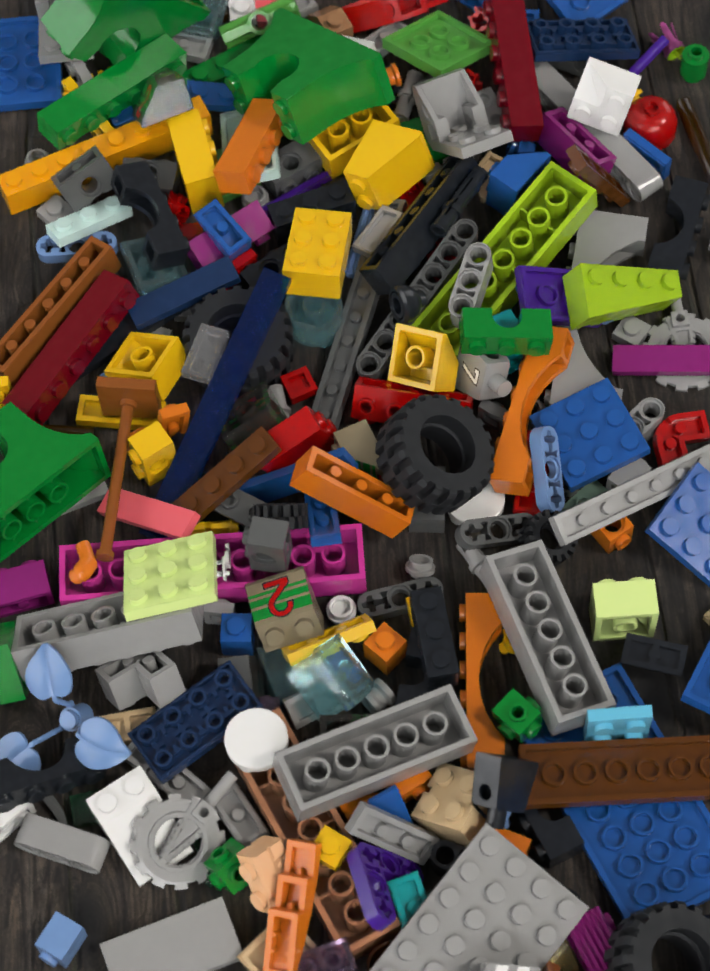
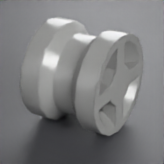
(379, 697)

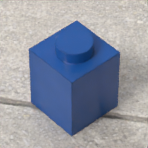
(237, 634)

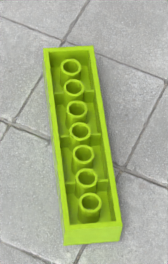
(525, 236)

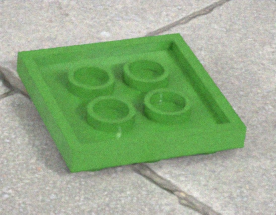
(438, 44)

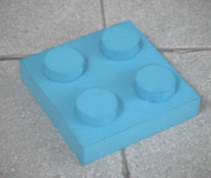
(618, 723)

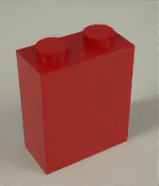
(298, 435)

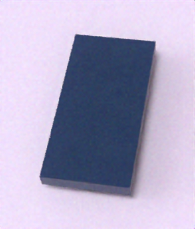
(582, 39)
(193, 722)

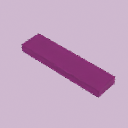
(661, 360)

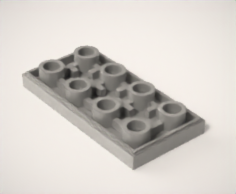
(183, 942)

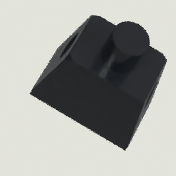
(502, 785)

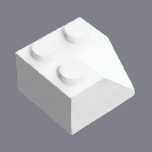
(603, 96)

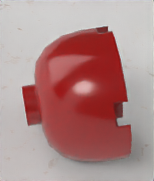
(653, 120)

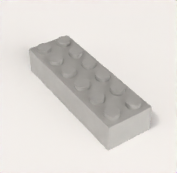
(98, 632)
(545, 636)
(374, 752)

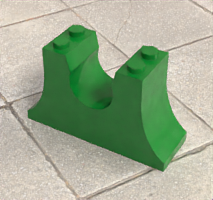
(117, 26)
(309, 76)
(41, 475)

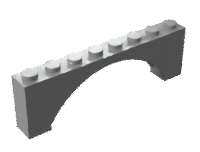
(602, 240)

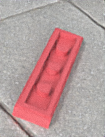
(153, 515)

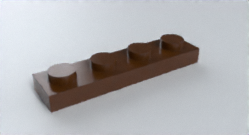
(596, 175)
(230, 473)

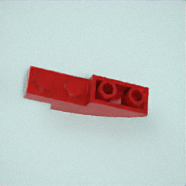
(377, 13)

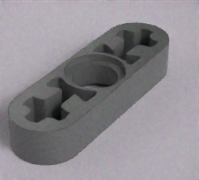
(486, 538)
(376, 597)

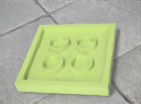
(170, 576)

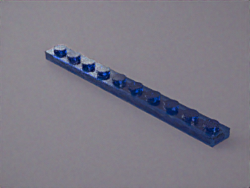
(223, 388)

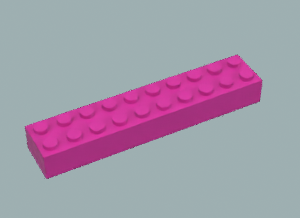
(330, 568)

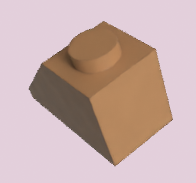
(332, 19)

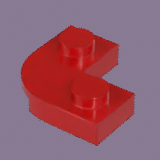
(676, 432)

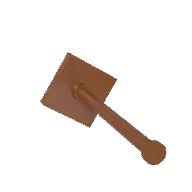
(125, 399)

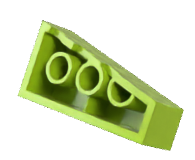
(614, 292)

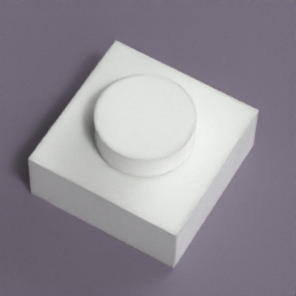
(241, 7)

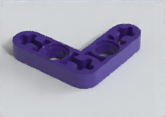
(370, 871)

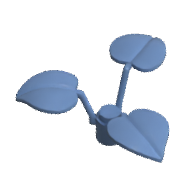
(99, 741)

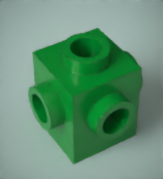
(518, 716)
(224, 866)

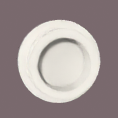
(341, 609)

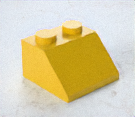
(151, 358)
(423, 359)

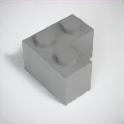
(141, 676)

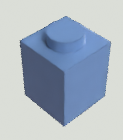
(60, 940)

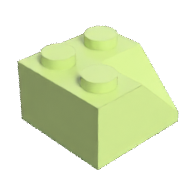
(623, 608)

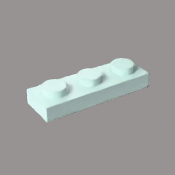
(88, 221)

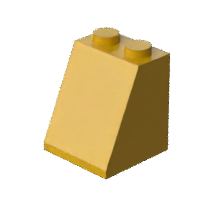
(387, 164)

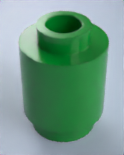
(694, 63)

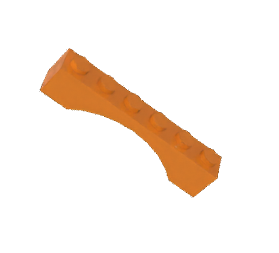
(512, 459)
(481, 631)

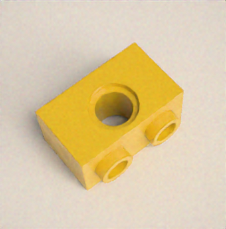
(151, 453)

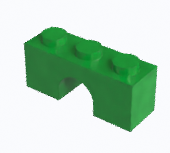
(484, 336)

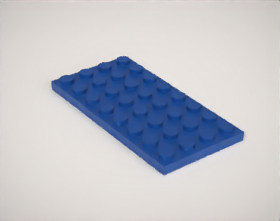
(644, 848)

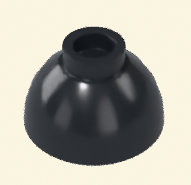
(406, 303)

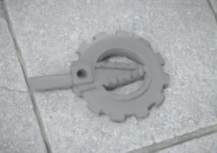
(681, 329)
(195, 820)

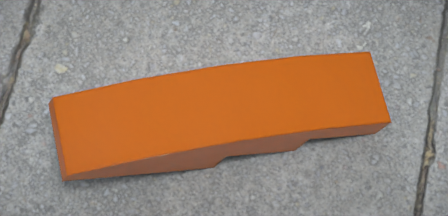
(293, 906)

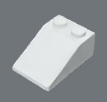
(116, 811)

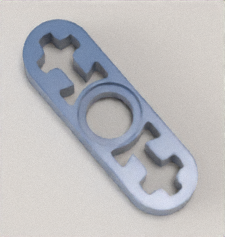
(57, 256)
(545, 442)

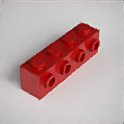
(380, 399)

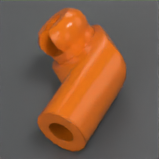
(86, 564)

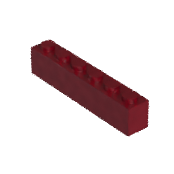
(514, 69)
(73, 346)

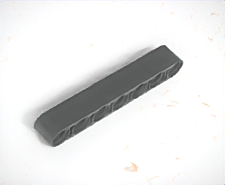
(434, 267)

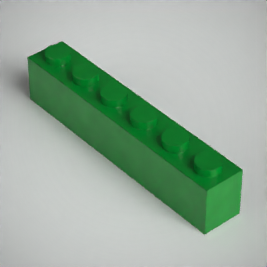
(108, 92)

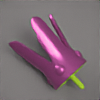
(674, 48)

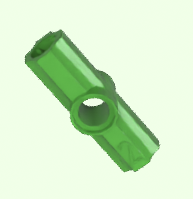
(243, 27)

